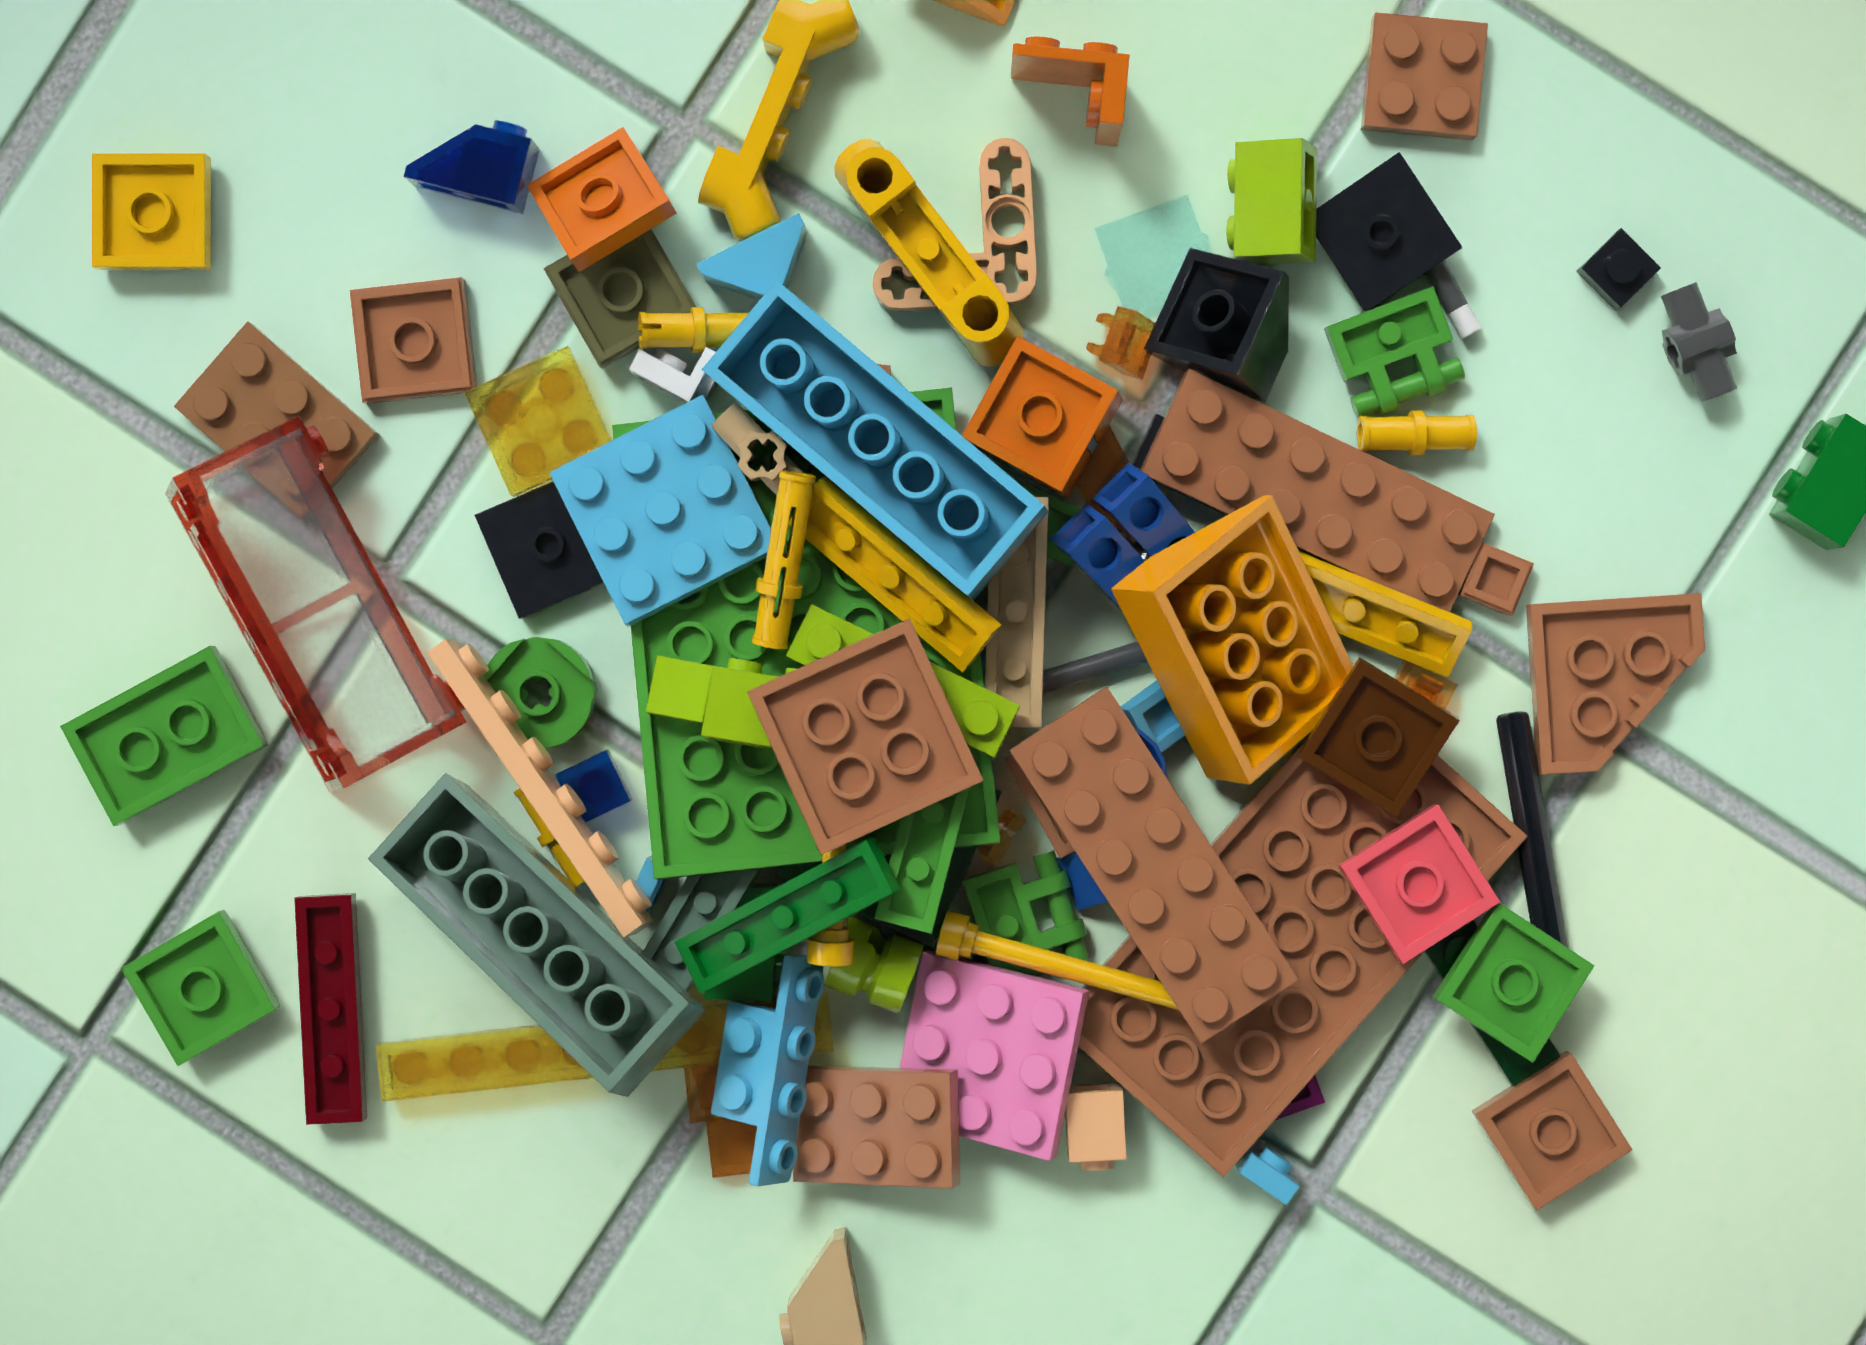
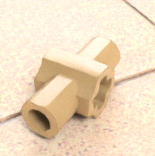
(741, 434)

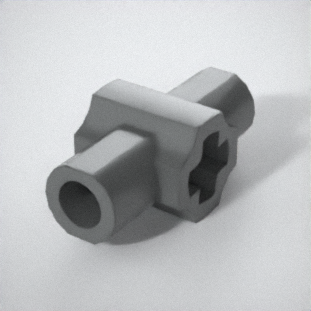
(1699, 342)

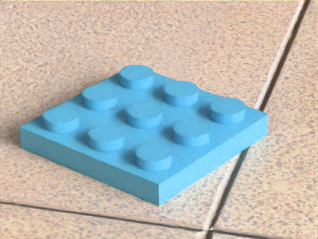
(664, 511)

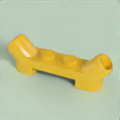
(796, 36)
(929, 250)

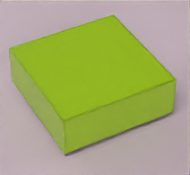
(679, 689)

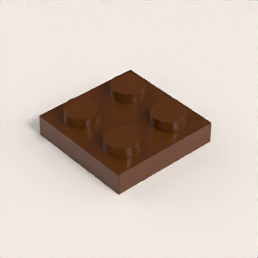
(1378, 737)

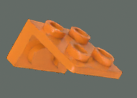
(1093, 67)

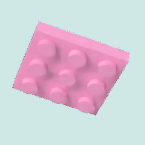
(1008, 1040)

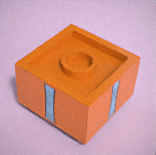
(1042, 417)

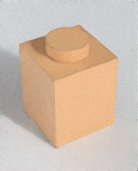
(1095, 1125)

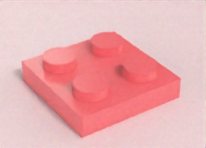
(1418, 883)

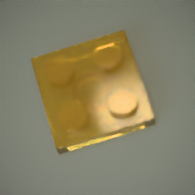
(538, 419)

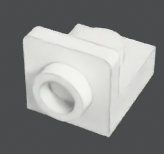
(666, 374)

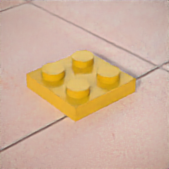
(151, 211)

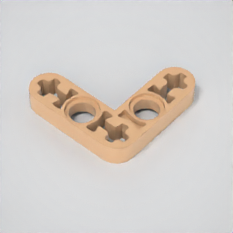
(986, 261)

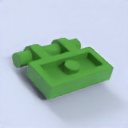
(1390, 335)
(1004, 910)

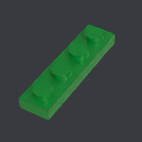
(787, 915)

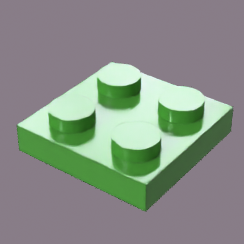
(1513, 981)
(200, 987)

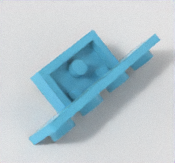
(767, 1067)

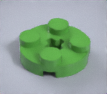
(571, 688)

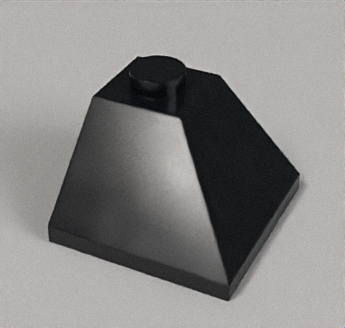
(1225, 322)

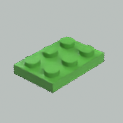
(164, 735)

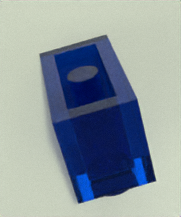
(480, 166)

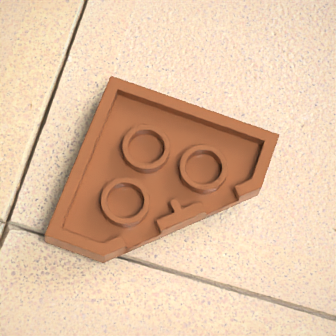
(1603, 671)

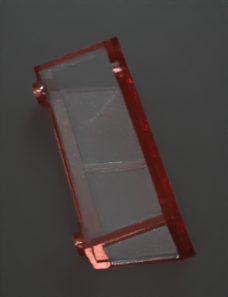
(312, 604)

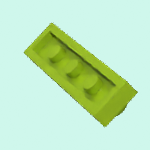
(978, 711)

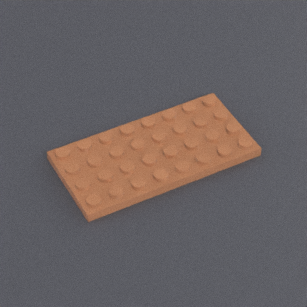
(1286, 864)

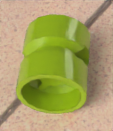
(879, 967)

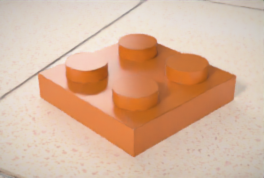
(601, 199)

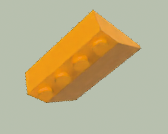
(1237, 640)

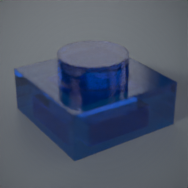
(597, 784)

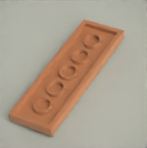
(1330, 494)
(1154, 864)

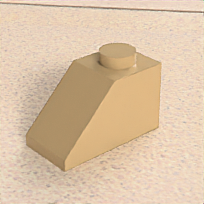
(826, 1300)

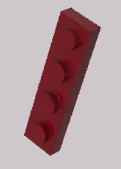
(330, 1008)

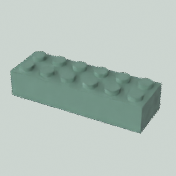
(536, 935)

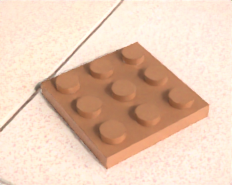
(864, 736)

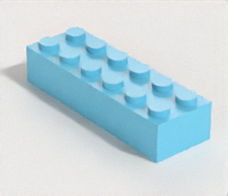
(875, 440)

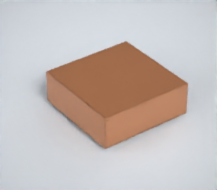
(1496, 579)

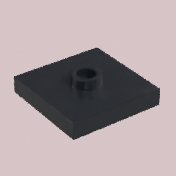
(1384, 232)
(538, 550)

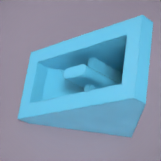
(758, 260)

